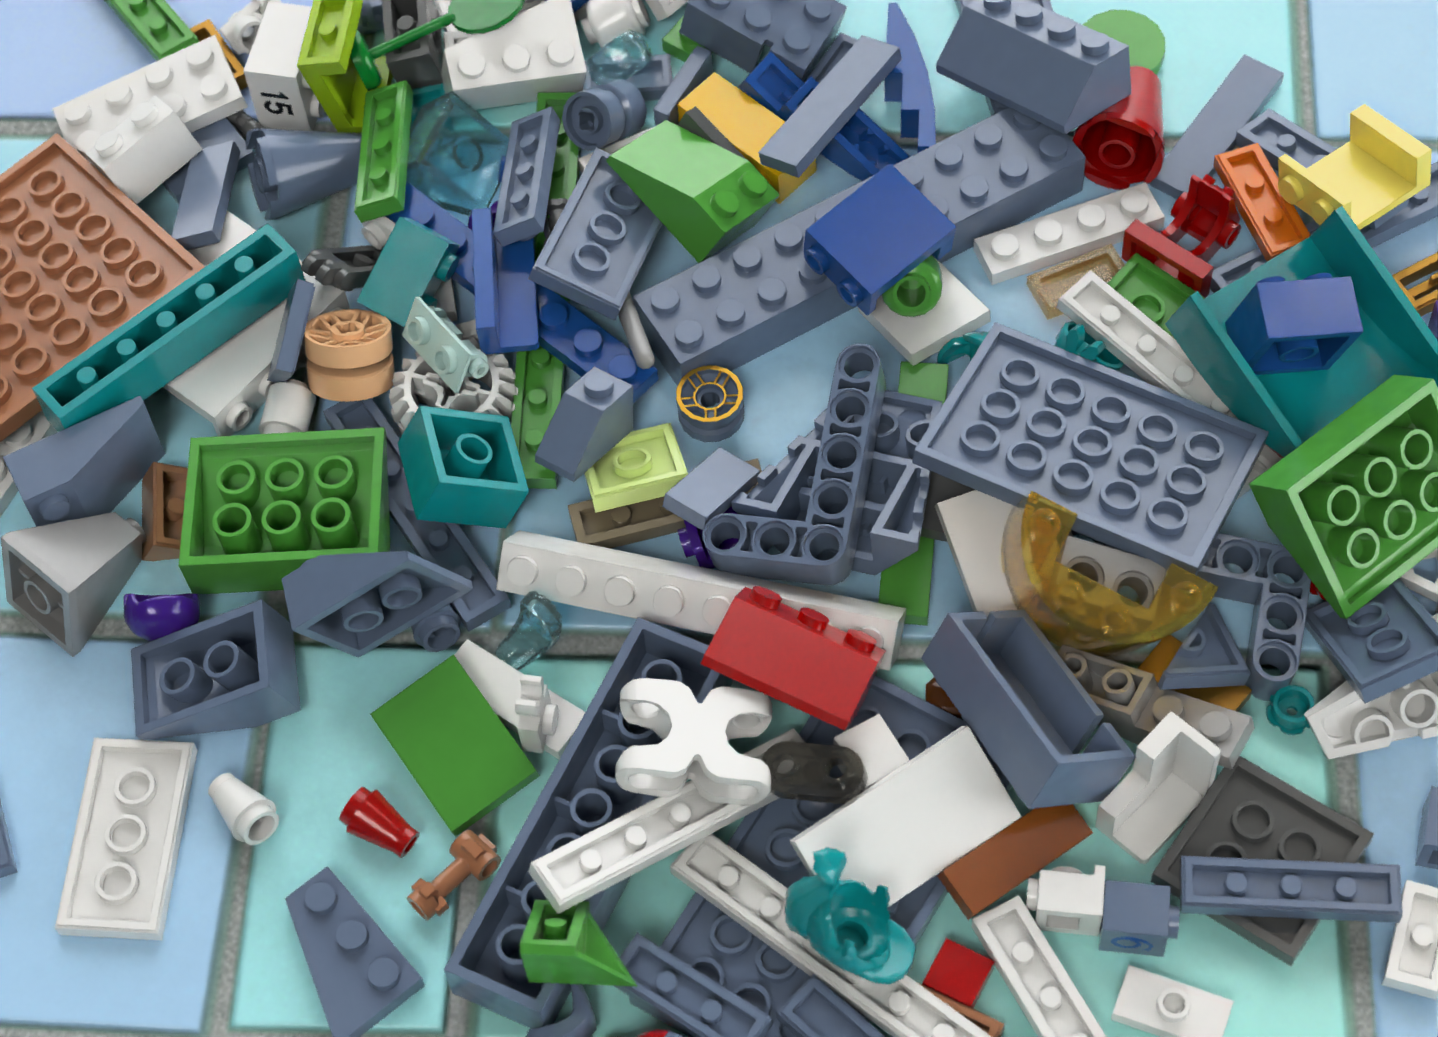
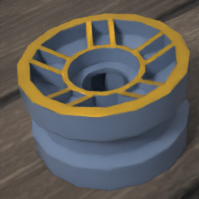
(702, 389)

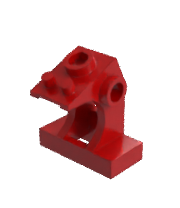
(1203, 213)

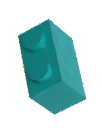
(409, 267)

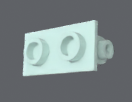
(441, 345)

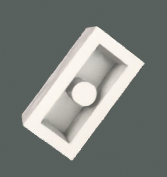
(144, 149)

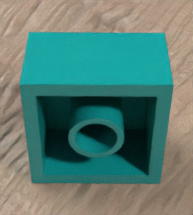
(462, 467)

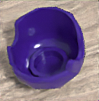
(160, 615)

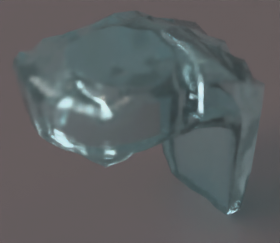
(620, 58)
(533, 633)

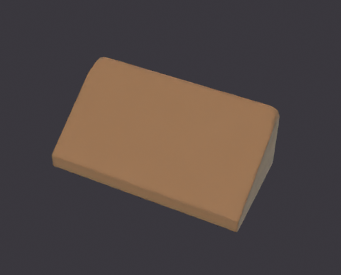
(163, 511)

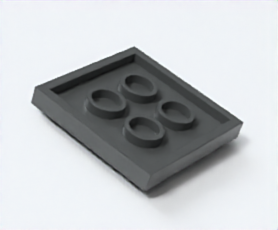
(1263, 818)

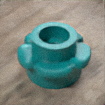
(1285, 698)

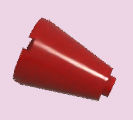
(1127, 138)

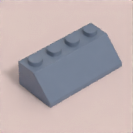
(1036, 62)

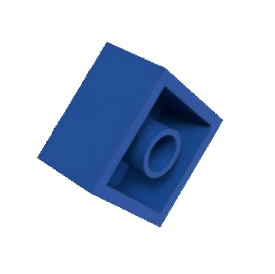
(1296, 323)

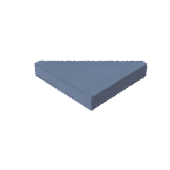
(1206, 657)

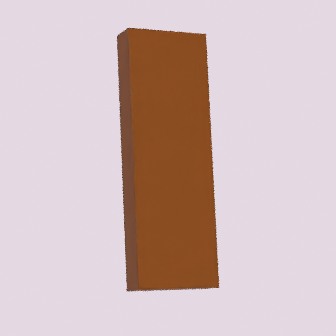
(1013, 856)

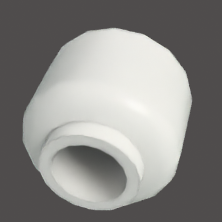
(612, 18)

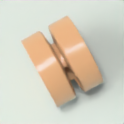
(349, 355)

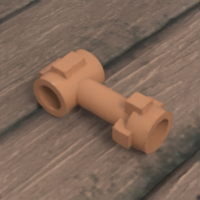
(472, 856)

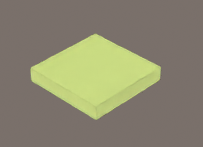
(636, 469)

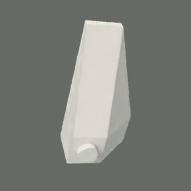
(1350, 726)

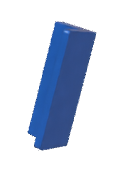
(503, 293)

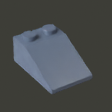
(86, 465)
(366, 597)
(216, 675)

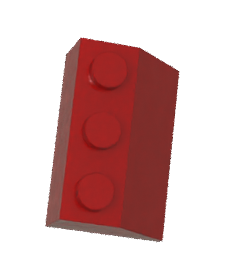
(794, 656)

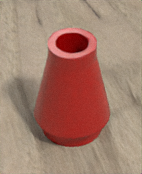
(378, 822)

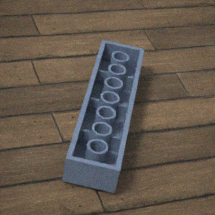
(574, 802)

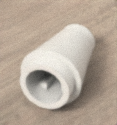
(244, 809)

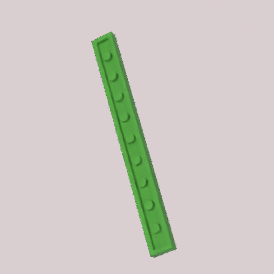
(538, 372)

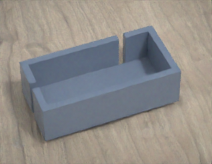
(1027, 708)

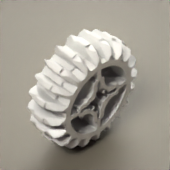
(423, 385)

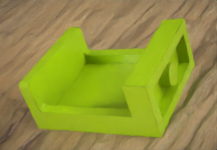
(328, 64)

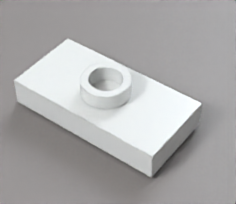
(1169, 1007)

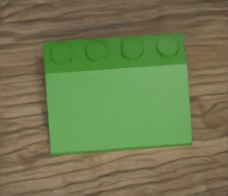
(1360, 494)
(278, 500)

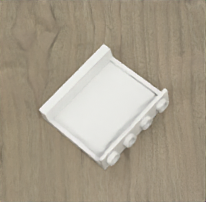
(233, 378)

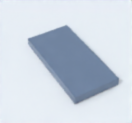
(597, 241)

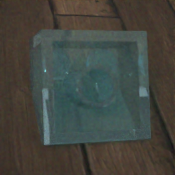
(455, 155)

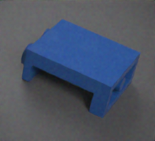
(876, 238)

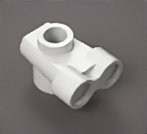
(244, 25)

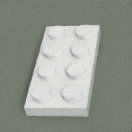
(191, 82)

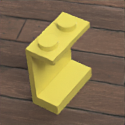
(1364, 176)

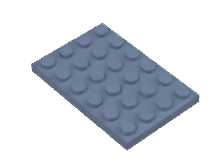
(1116, 451)

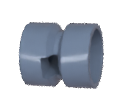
(604, 114)

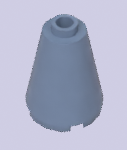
(300, 167)

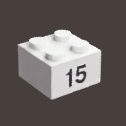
(272, 74)

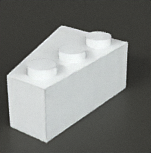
(518, 60)

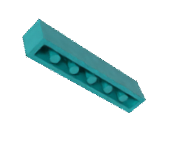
(174, 330)

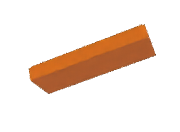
(1267, 215)

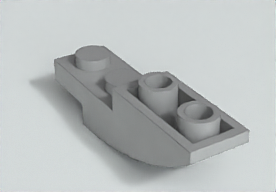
(1137, 705)

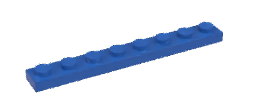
(561, 326)

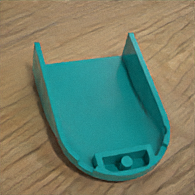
(1303, 403)

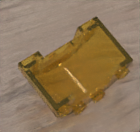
(1077, 609)

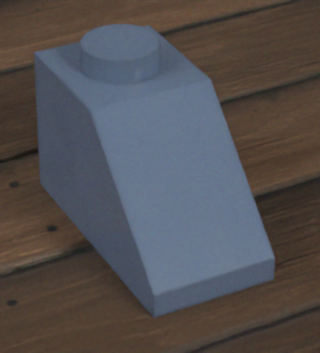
(587, 424)

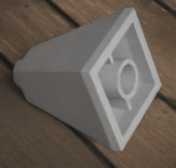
(70, 573)

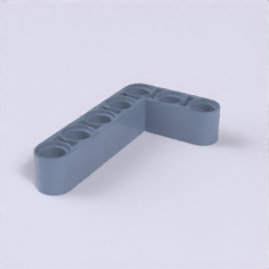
(829, 487)
(1270, 600)

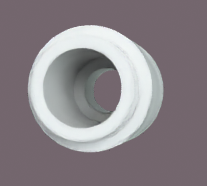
(287, 408)

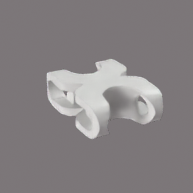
(694, 741)

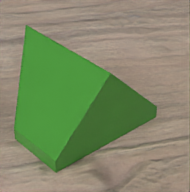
(569, 948)

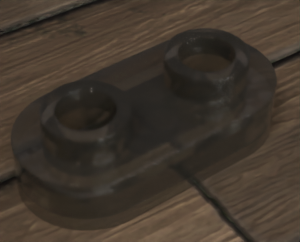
(810, 773)

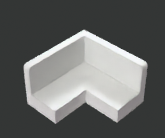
(1162, 791)

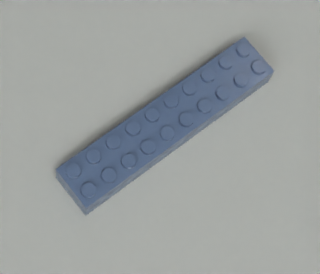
(768, 293)

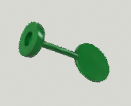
(465, 15)

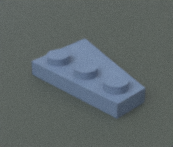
(349, 957)

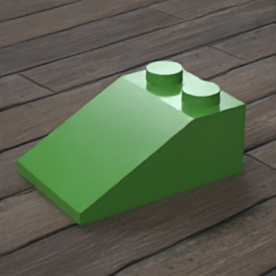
(694, 187)

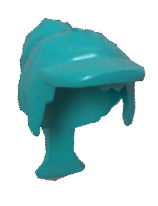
(848, 922)

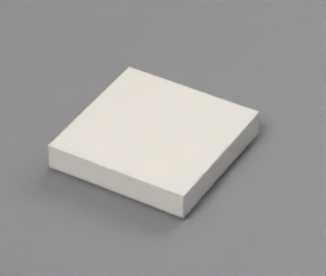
(926, 334)

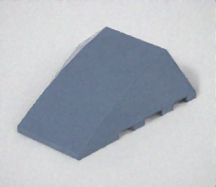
(894, 492)

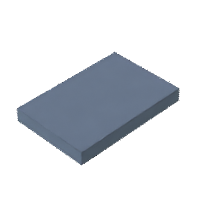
(1380, 644)

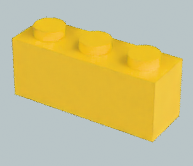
(745, 125)

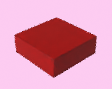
(959, 973)

